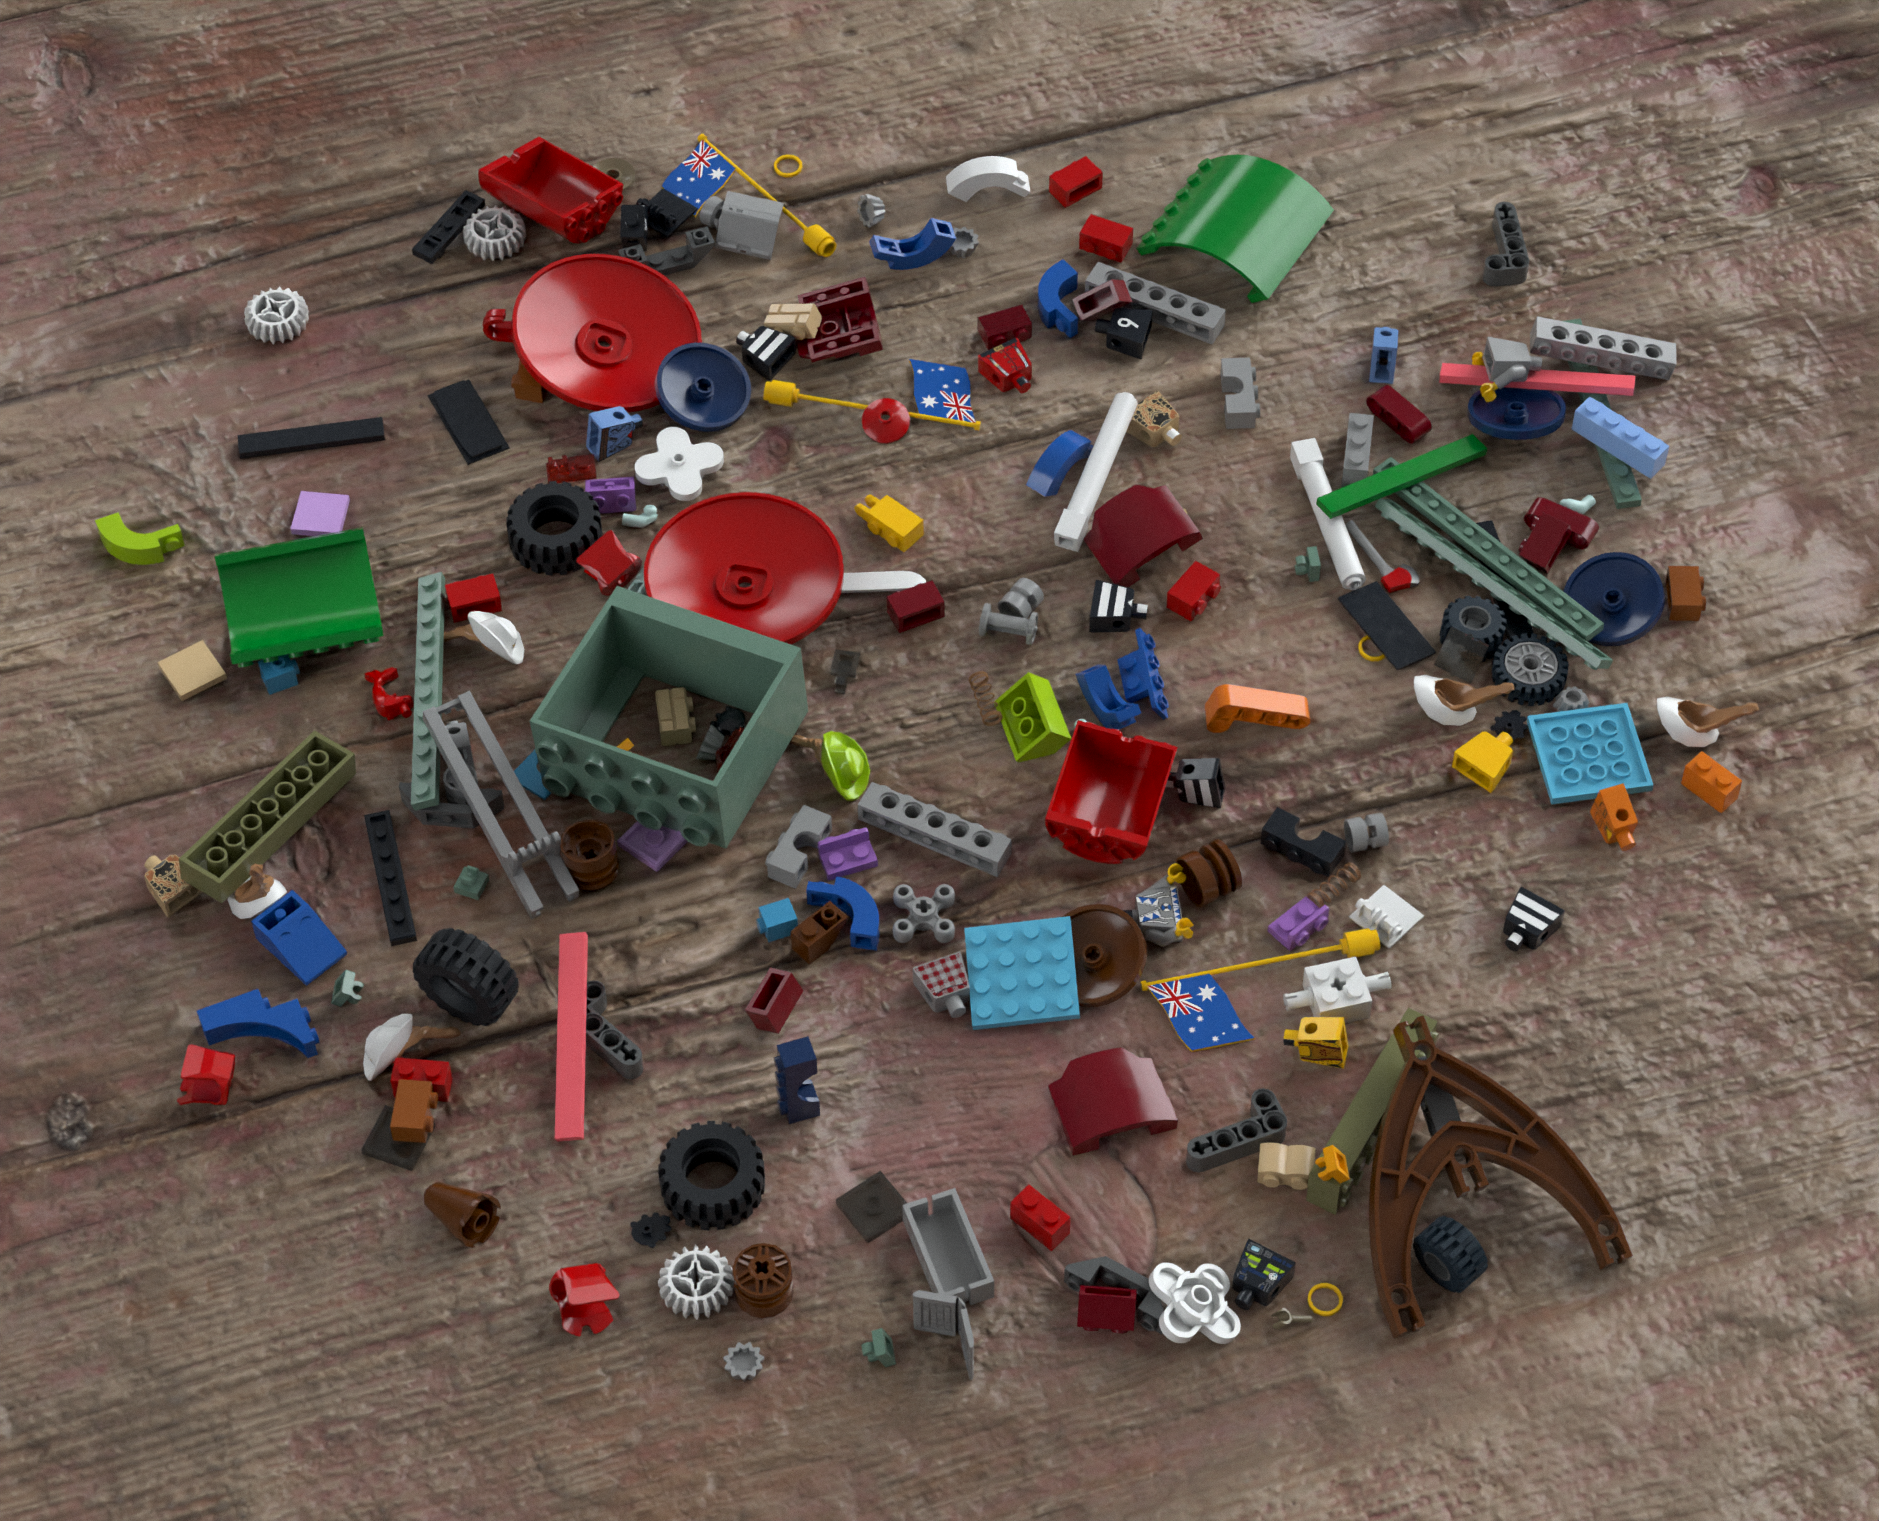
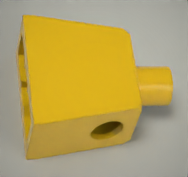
(1484, 759)

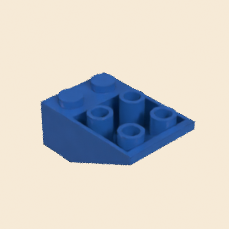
(298, 937)

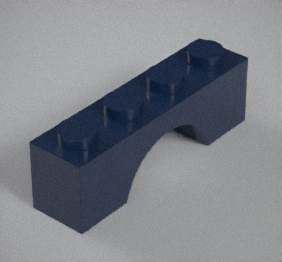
(796, 1092)

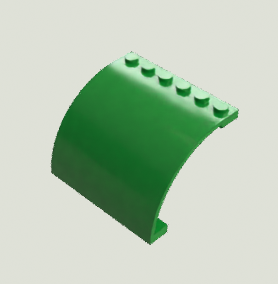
(1245, 216)
(299, 596)

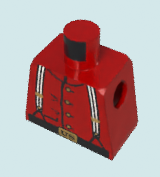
(1007, 366)

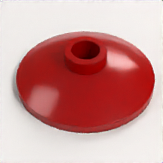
(885, 430)

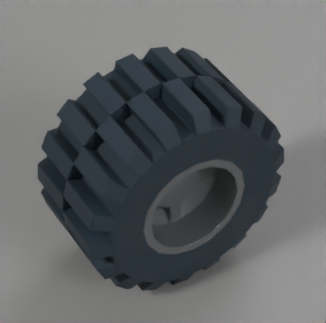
(1475, 618)
(1450, 1254)

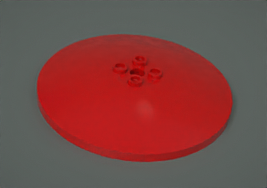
(594, 300)
(755, 540)

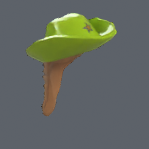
(842, 762)

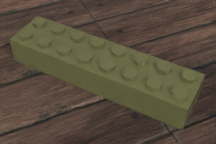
(267, 816)
(1361, 1123)

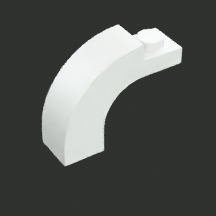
(984, 173)

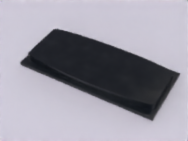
(468, 421)
(1386, 625)

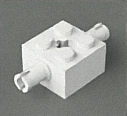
(1337, 990)

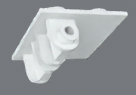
(1386, 914)

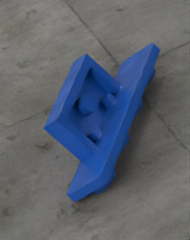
(1141, 675)

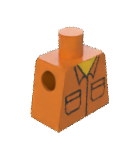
(1615, 816)

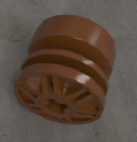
(590, 854)
(1209, 873)
(763, 1280)

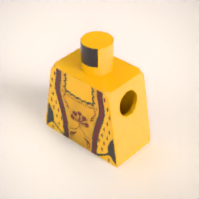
(1320, 1040)

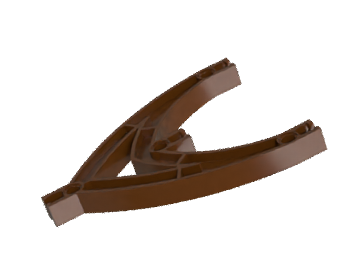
(1521, 1145)

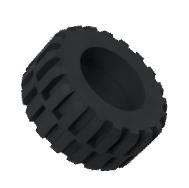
(551, 504)
(465, 977)
(711, 1206)

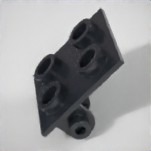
(667, 211)

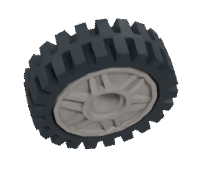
(1533, 667)

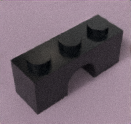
(1319, 854)

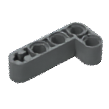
(1512, 263)
(625, 1056)
(1438, 1110)
(1205, 1153)

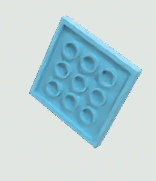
(1588, 752)
(1021, 973)

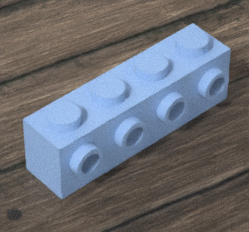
(1620, 437)

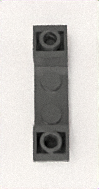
(697, 246)
(449, 814)
(1118, 1276)

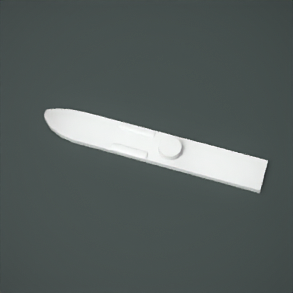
(880, 581)

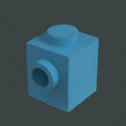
(279, 674)
(777, 919)

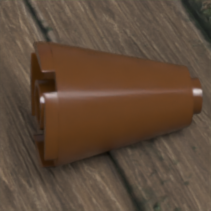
(463, 1212)

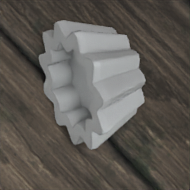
(870, 210)
(965, 242)
(1571, 700)
(710, 744)
(743, 1361)

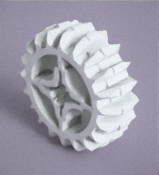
(494, 233)
(276, 315)
(674, 1279)

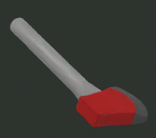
(1391, 579)

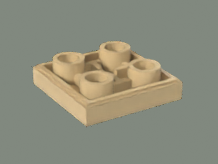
(192, 670)

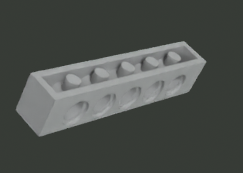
(1169, 307)
(1603, 348)
(943, 839)

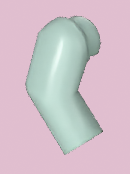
(1579, 506)
(641, 520)

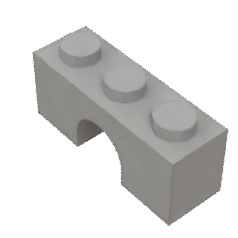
(1239, 408)
(1357, 448)
(805, 829)

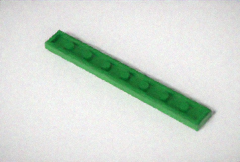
(1401, 476)

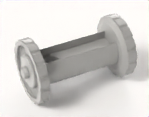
(1008, 624)

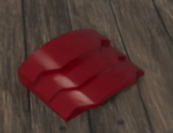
(846, 323)
(1137, 529)
(1109, 1096)

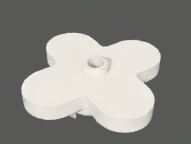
(679, 464)
(1194, 1303)

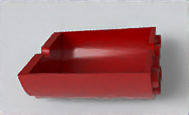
(554, 189)
(1108, 793)

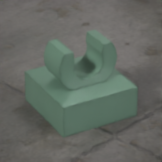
(1309, 564)
(471, 882)
(344, 989)
(880, 1348)

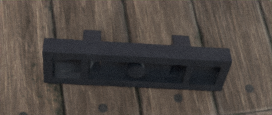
(448, 227)

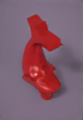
(388, 705)

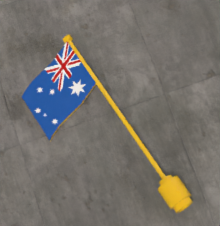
(708, 172)
(939, 394)
(1202, 1009)

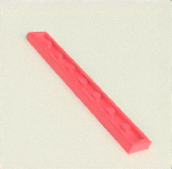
(1544, 380)
(571, 1037)

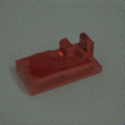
(571, 469)

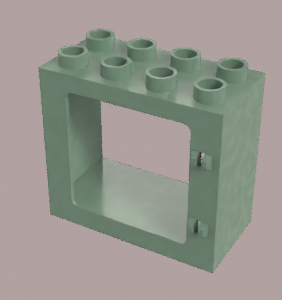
(685, 649)

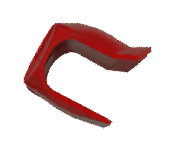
(609, 563)
(206, 1076)
(581, 1297)

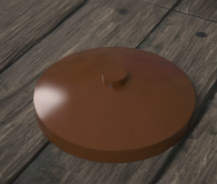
(1107, 953)

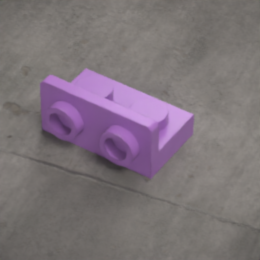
(613, 494)
(846, 853)
(1299, 923)

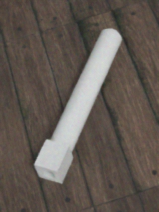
(1309, 468)
(1074, 519)

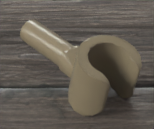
(1286, 1318)

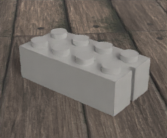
(948, 1248)

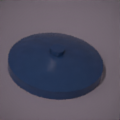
(703, 387)
(1517, 413)
(1620, 593)

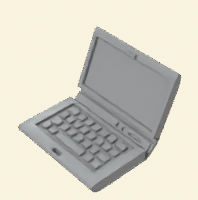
(748, 225)
(945, 1316)

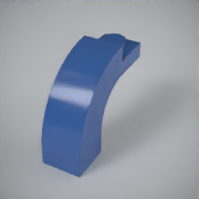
(915, 251)
(1053, 286)
(1057, 461)
(1104, 698)
(853, 901)

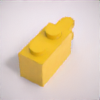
(891, 521)

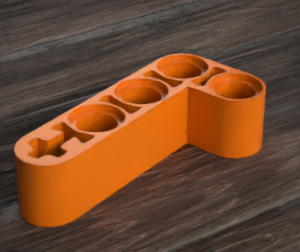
(1255, 706)

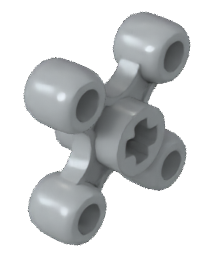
(923, 913)

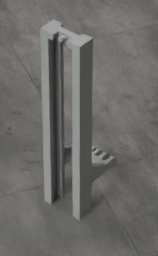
(544, 843)

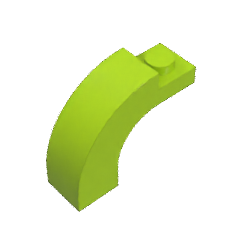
(137, 547)

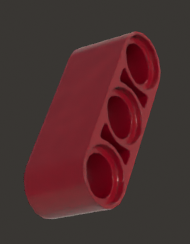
(1399, 414)
(1582, 527)

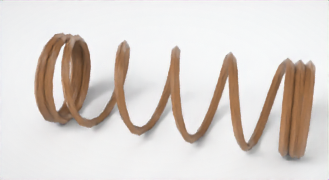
(981, 684)
(1347, 872)

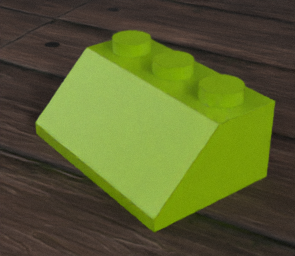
(1032, 718)

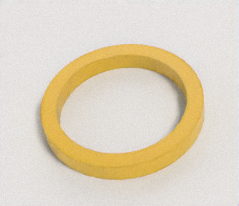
(787, 175)
(1364, 655)
(1329, 1286)

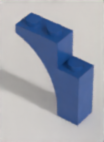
(253, 1016)

